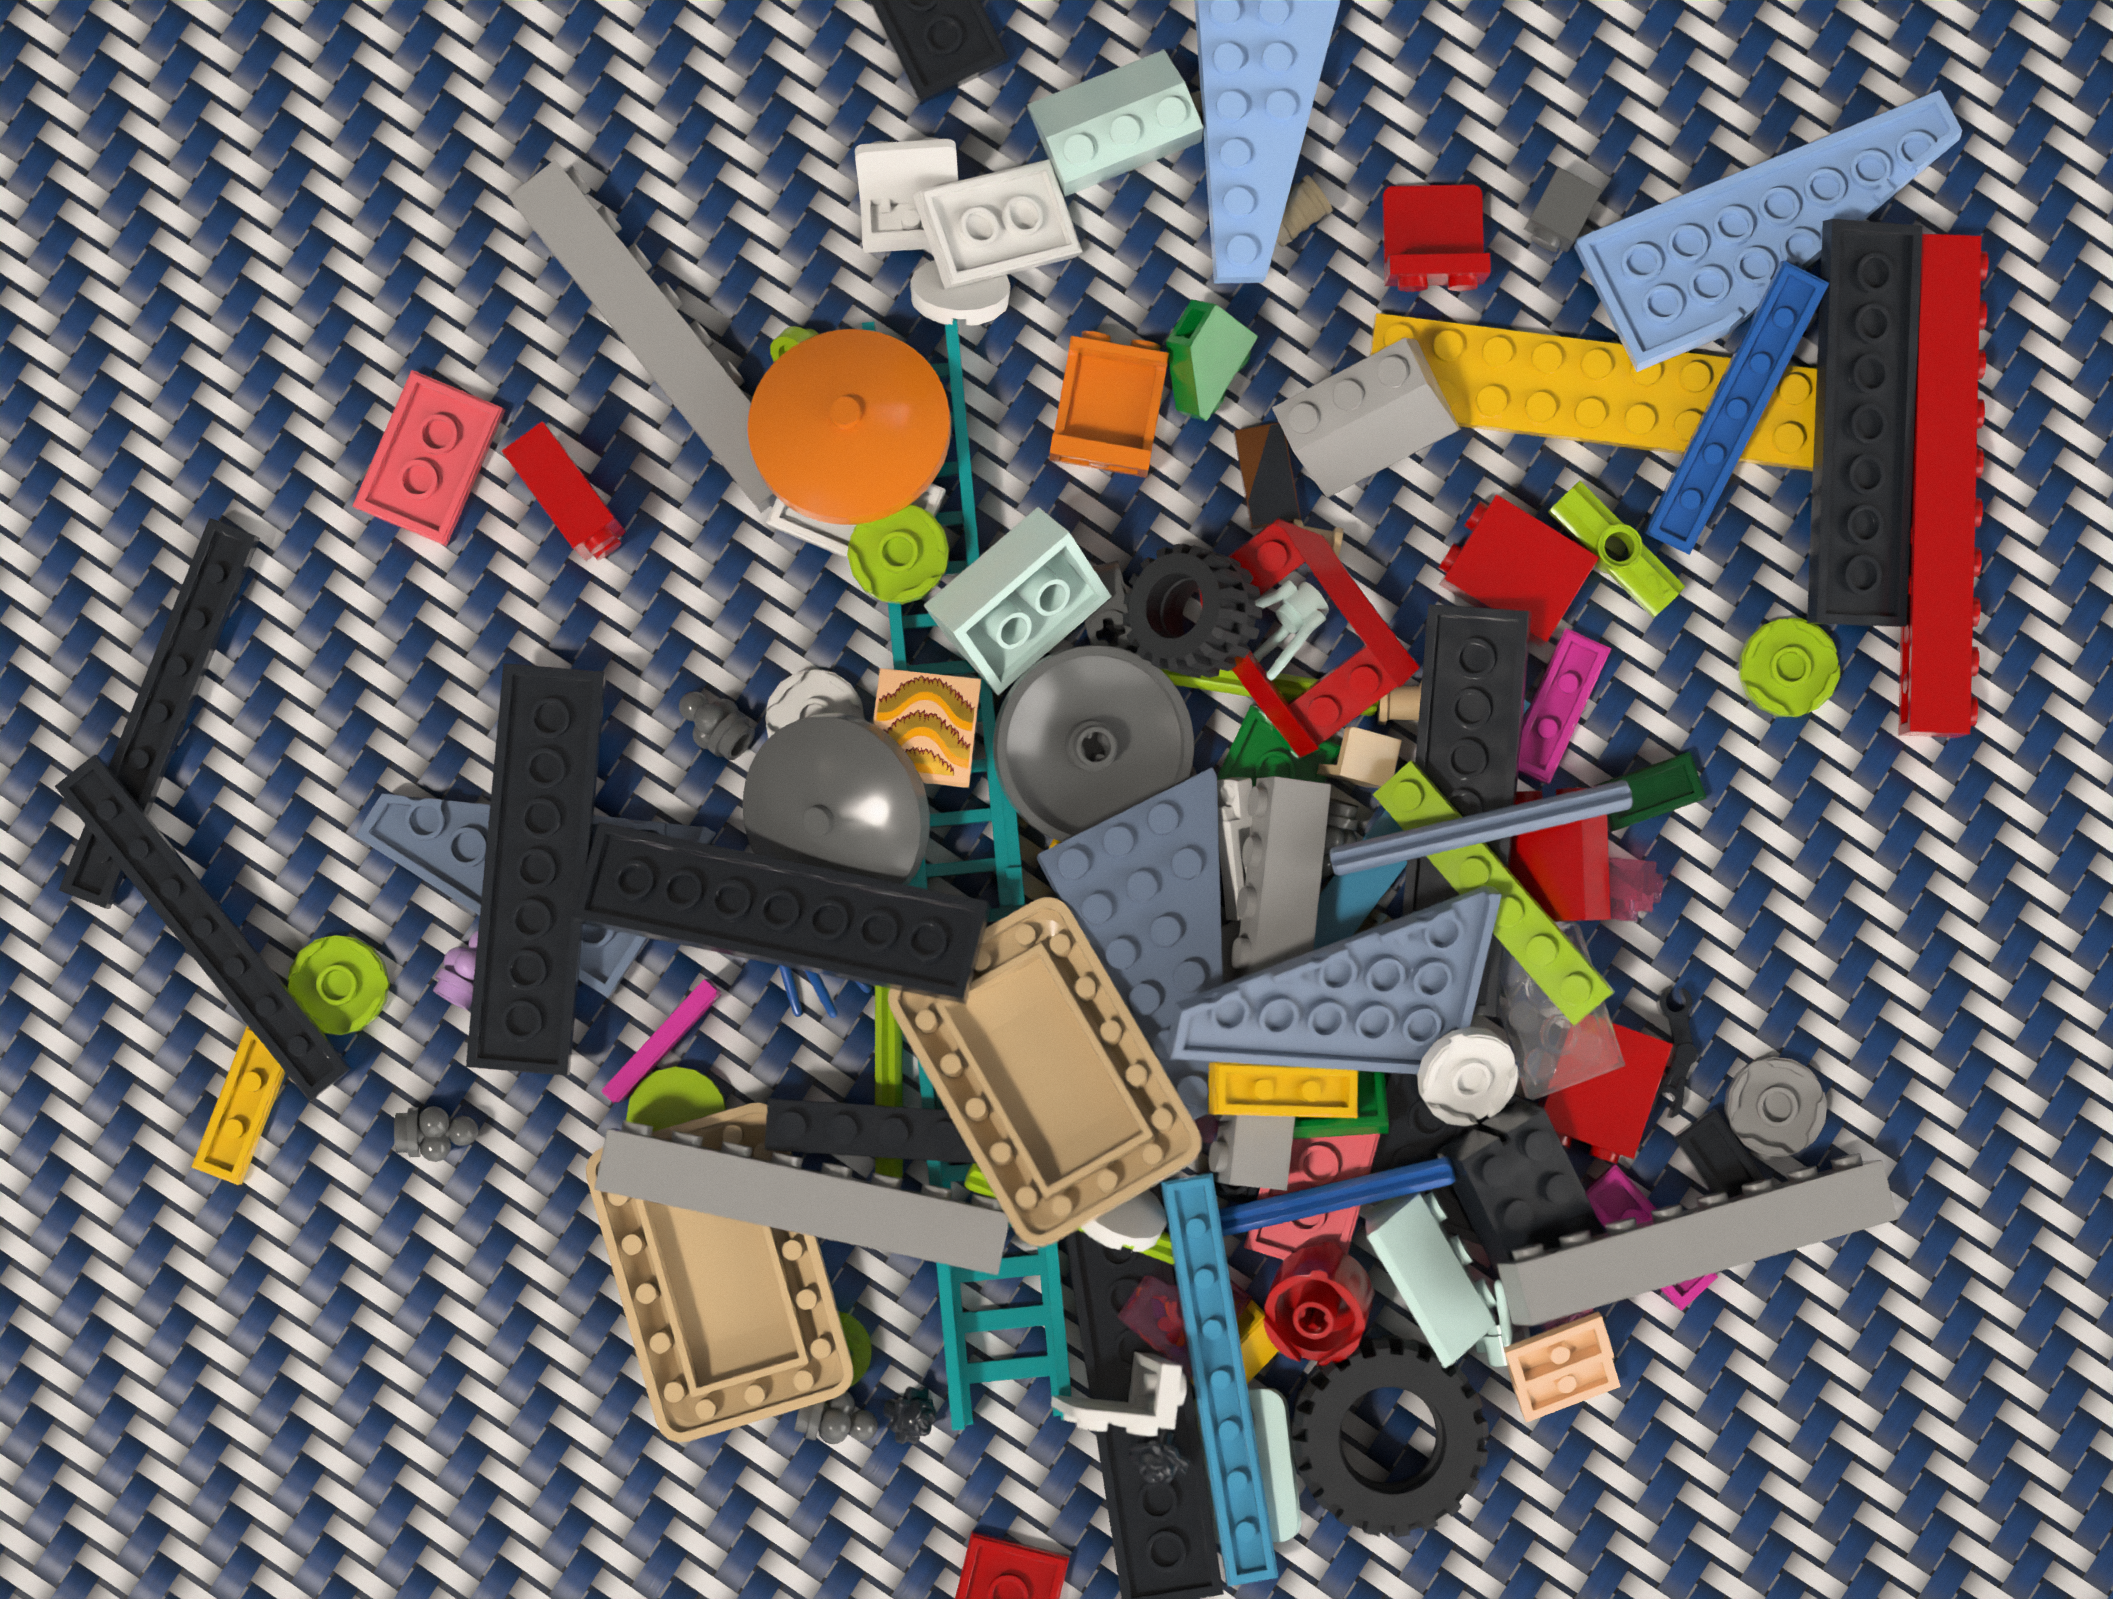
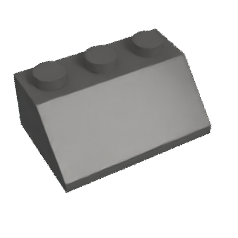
(1366, 417)

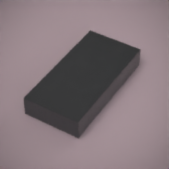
(1716, 1154)

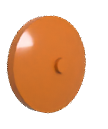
(849, 426)

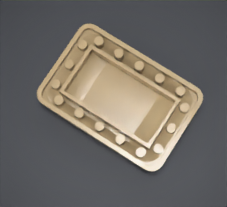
(1049, 1077)
(720, 1308)

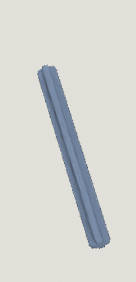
(1481, 828)

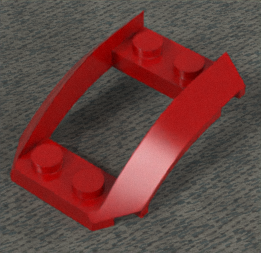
(1350, 685)

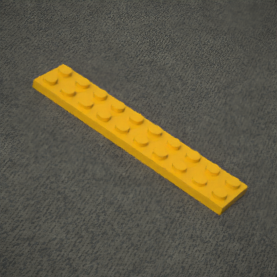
(1593, 391)

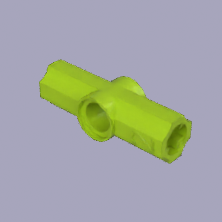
(1641, 573)

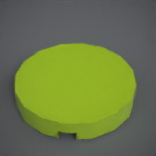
(899, 555)
(1789, 667)
(339, 983)
(674, 1098)

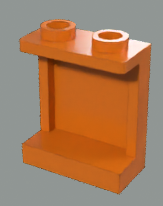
(1109, 404)

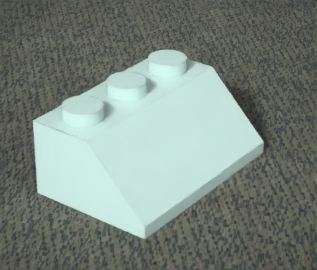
(1116, 122)
(1018, 600)
(1431, 1272)

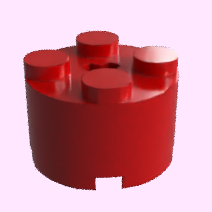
(1318, 1304)

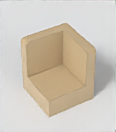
(1364, 758)

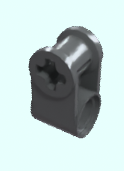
(1112, 610)

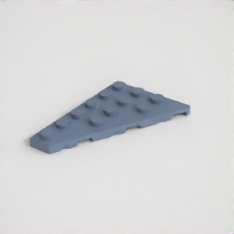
(447, 849)
(1152, 911)
(1353, 1003)

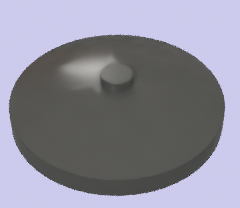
(1089, 738)
(837, 799)

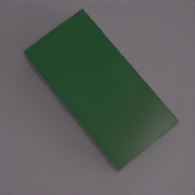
(1658, 790)

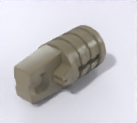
(1303, 207)

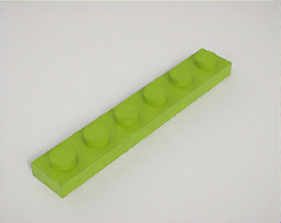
(1520, 920)

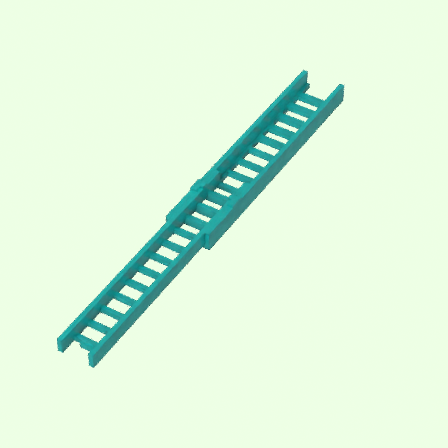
(1011, 898)

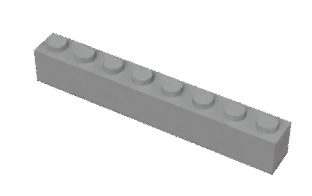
(644, 318)
(1276, 925)
(803, 1199)
(1695, 1241)

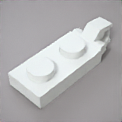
(1233, 830)

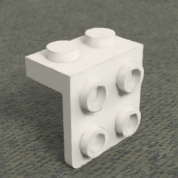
(888, 180)
(1152, 1401)

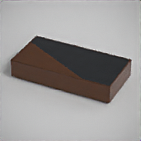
(1266, 475)

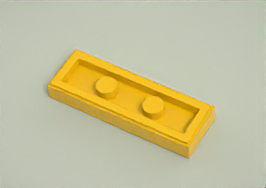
(1281, 1090)
(240, 1111)

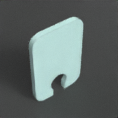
(1276, 1462)

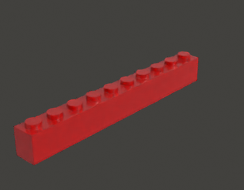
(1943, 557)

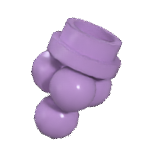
(457, 980)

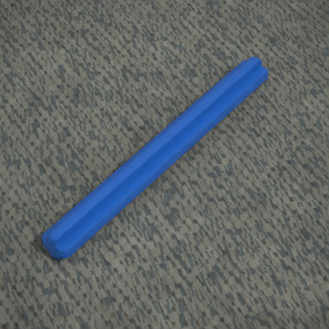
(1336, 1196)

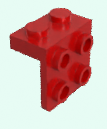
(1434, 237)

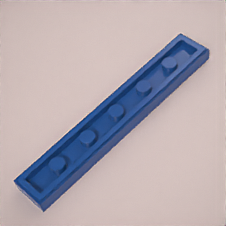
(1736, 407)

